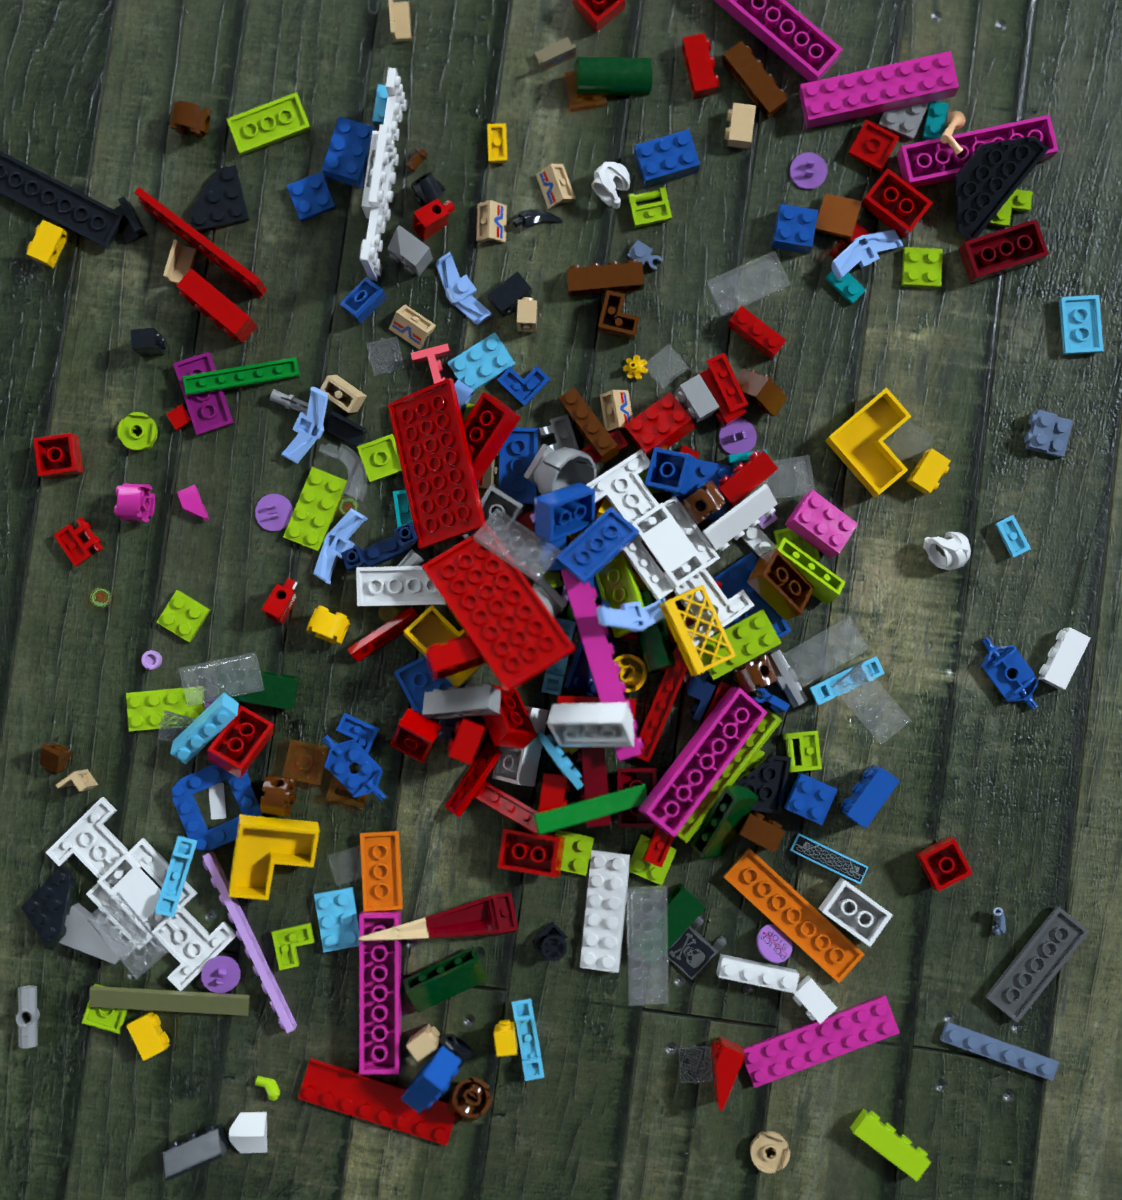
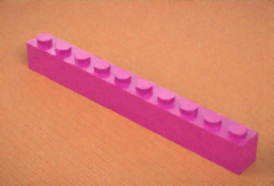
(598, 652)

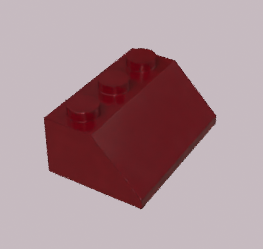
(630, 777)

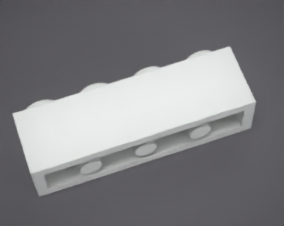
(757, 973)

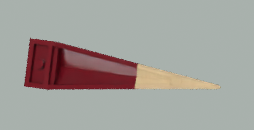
(479, 918)

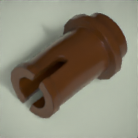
(417, 158)

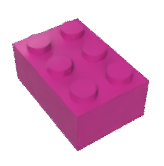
(821, 524)

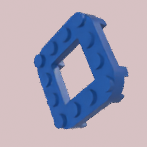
(191, 816)

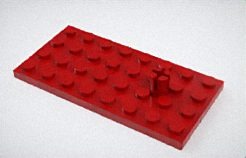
(436, 464)
(498, 612)

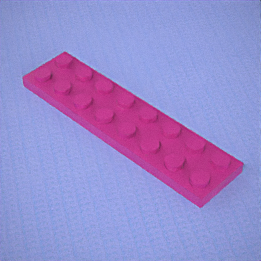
(820, 1042)

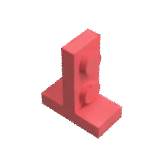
(431, 355)

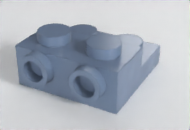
(1048, 433)

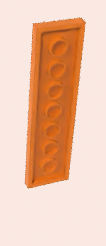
(793, 915)

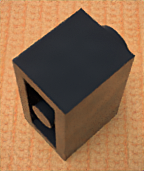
(507, 294)
(148, 342)

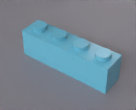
(204, 728)

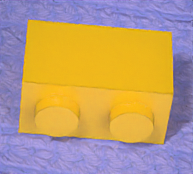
(47, 243)
(929, 471)
(148, 1035)
(505, 1038)

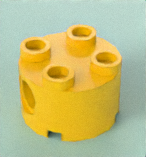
(328, 625)
(632, 671)

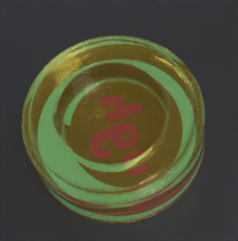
(346, 504)
(100, 597)

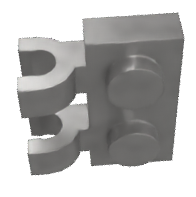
(562, 432)

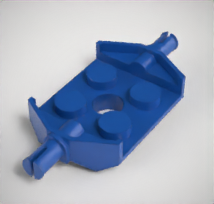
(996, 665)
(339, 762)

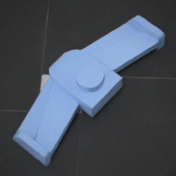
(864, 251)
(460, 290)
(308, 426)
(337, 542)
(631, 615)

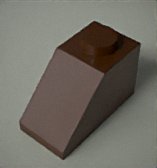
(54, 757)

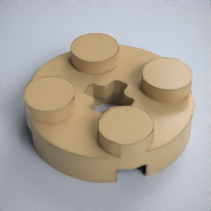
(759, 1156)

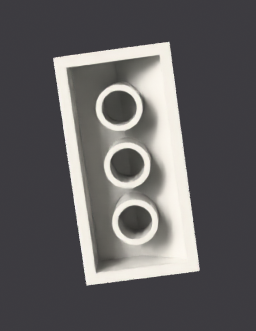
(740, 517)
(592, 725)
(521, 765)

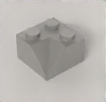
(409, 251)
(696, 399)

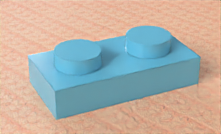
(380, 105)
(1012, 536)

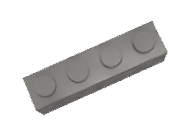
(462, 702)

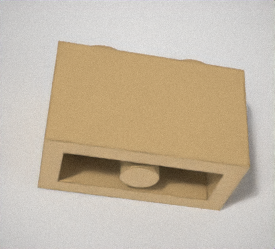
(741, 125)
(527, 315)
(343, 393)
(423, 1042)

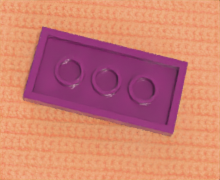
(206, 410)

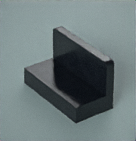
(131, 227)
(345, 429)

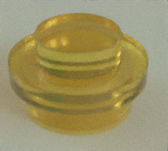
(387, 612)

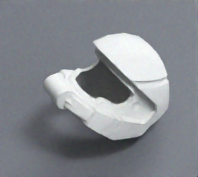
(607, 179)
(955, 547)

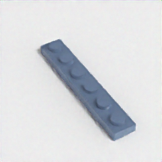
(999, 1050)

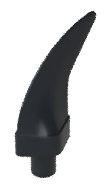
(533, 216)

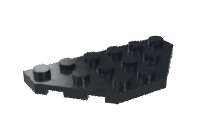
(991, 179)

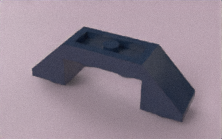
(382, 551)

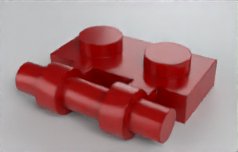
(74, 546)

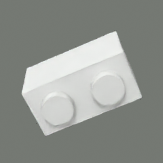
(814, 999)

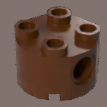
(189, 118)
(702, 501)
(755, 674)
(278, 796)
(469, 1099)

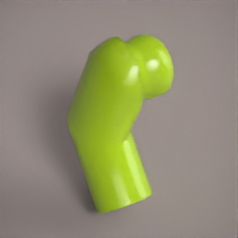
(270, 1085)

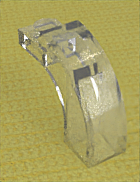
(357, 477)

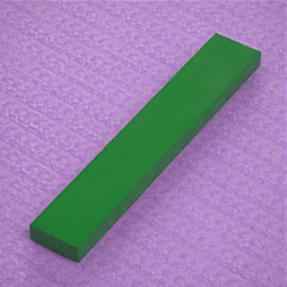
(240, 376)
(590, 809)

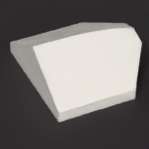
(249, 1132)

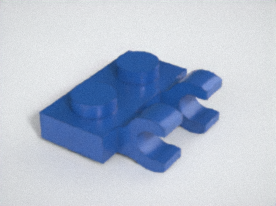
(774, 703)

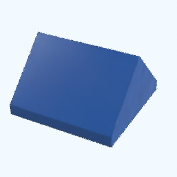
(363, 300)

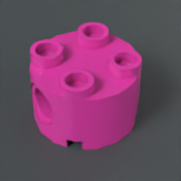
(134, 502)

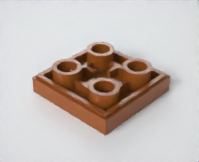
(838, 216)

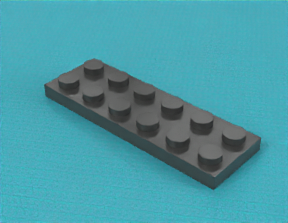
(1037, 964)

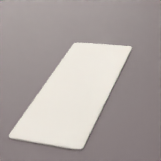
(217, 801)

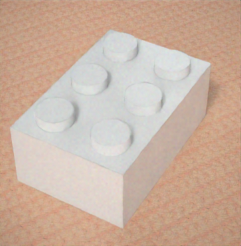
(855, 911)

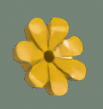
(637, 369)

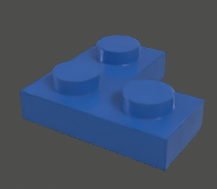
(523, 389)
(359, 730)

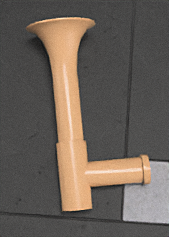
(955, 120)

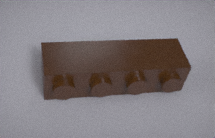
(754, 79)
(605, 277)
(588, 425)

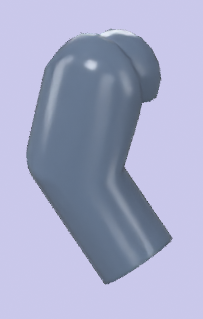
(1000, 926)

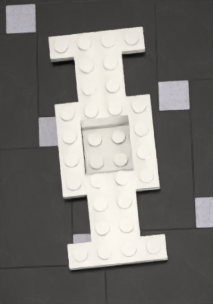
(381, 175)
(671, 539)
(121, 872)

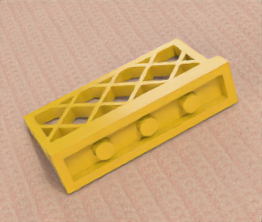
(685, 641)

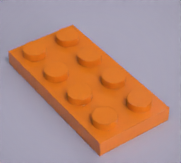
(381, 871)

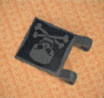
(692, 951)

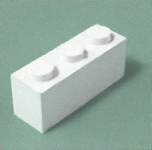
(1063, 658)

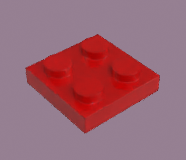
(873, 145)

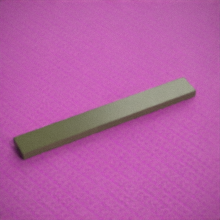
(169, 1000)

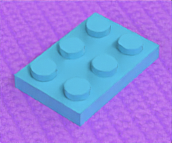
(1081, 324)
(481, 362)
(563, 762)
(337, 919)

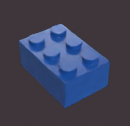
(348, 152)
(666, 158)
(564, 511)
(869, 795)
(432, 1080)

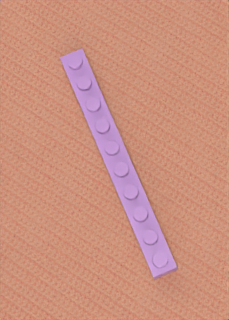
(252, 948)

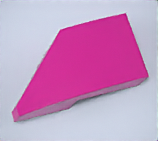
(192, 502)

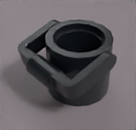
(427, 189)
(553, 944)
(457, 1047)

